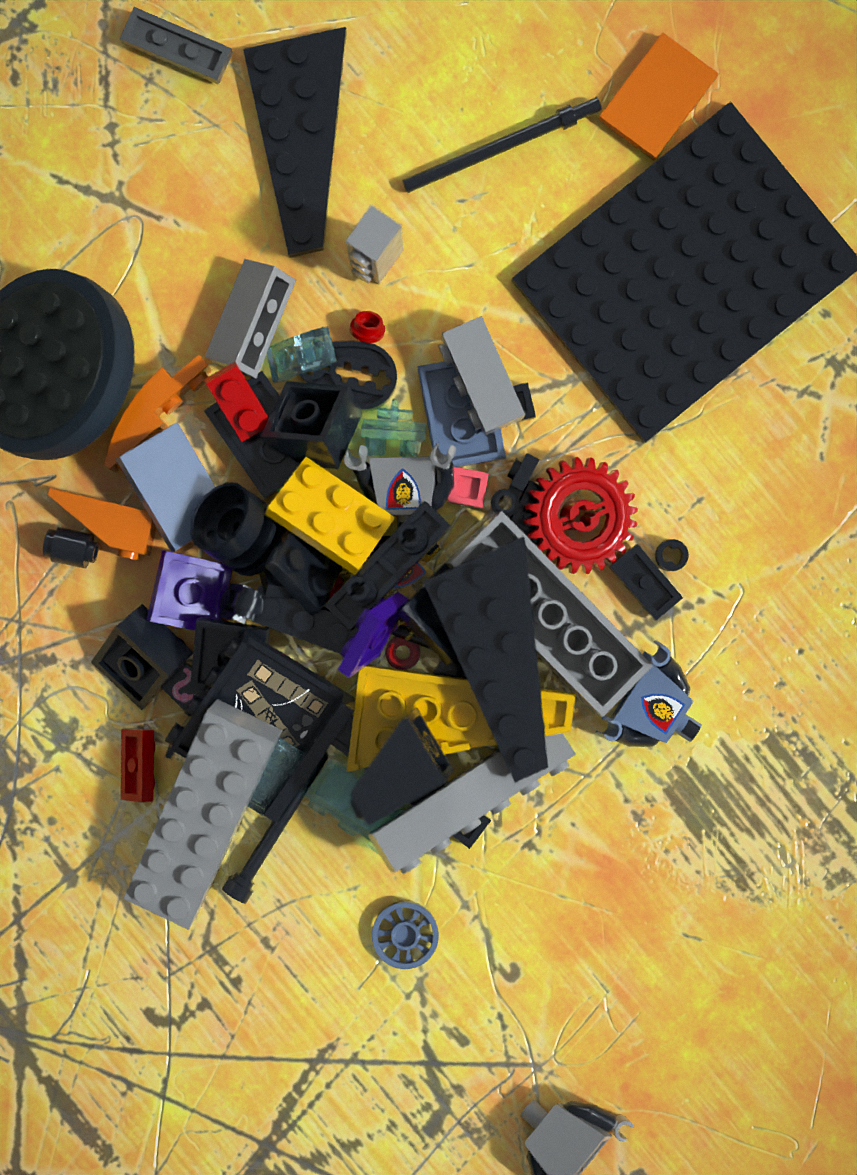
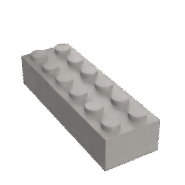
(568, 628)
(202, 813)

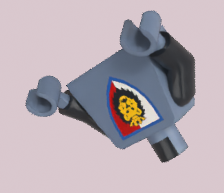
(654, 706)

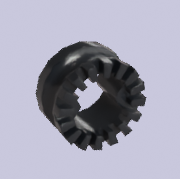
(673, 544)

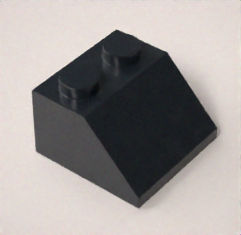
(313, 422)
(141, 657)

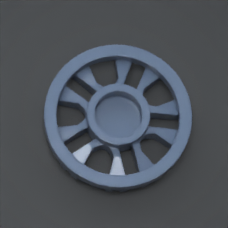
(405, 935)

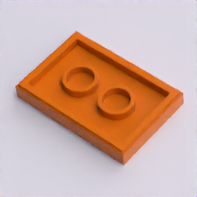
(658, 96)

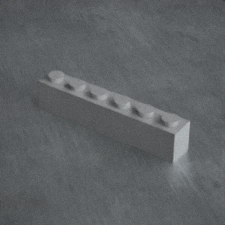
(459, 806)

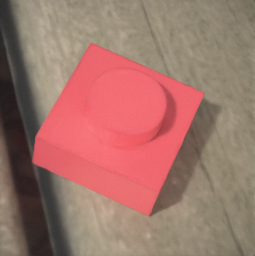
(468, 488)

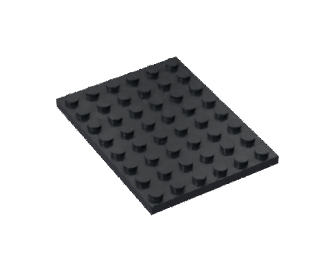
(687, 272)

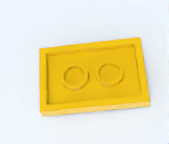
(330, 515)

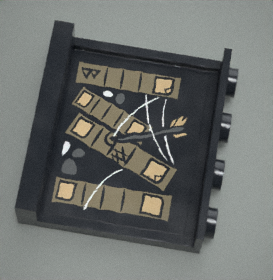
(277, 692)

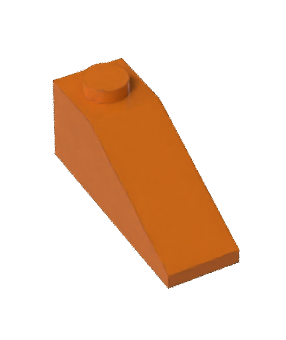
(115, 524)

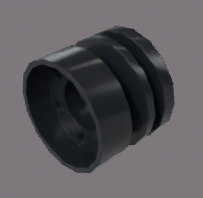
(235, 529)

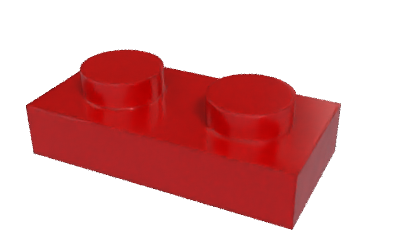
(237, 401)
(137, 765)

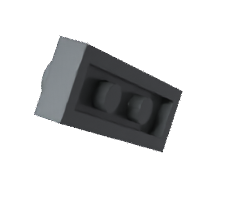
(176, 45)

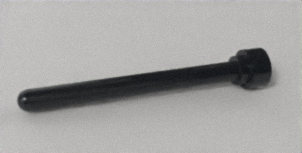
(240, 885)

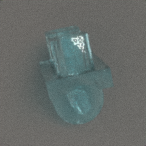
(409, 433)

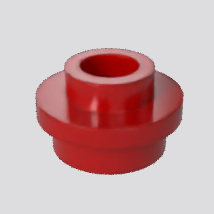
(367, 327)
(403, 664)

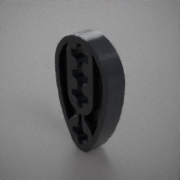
(359, 356)

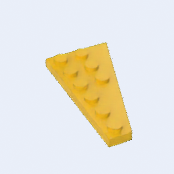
(444, 702)

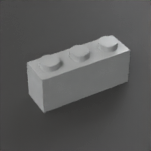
(374, 245)
(250, 317)
(481, 376)

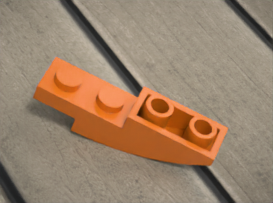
(158, 395)

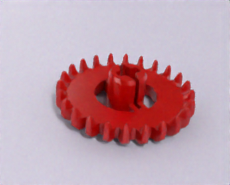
(550, 527)

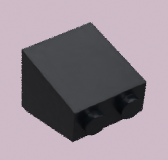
(401, 771)

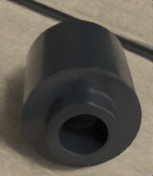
(70, 547)

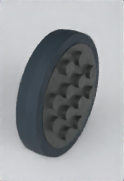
(61, 363)

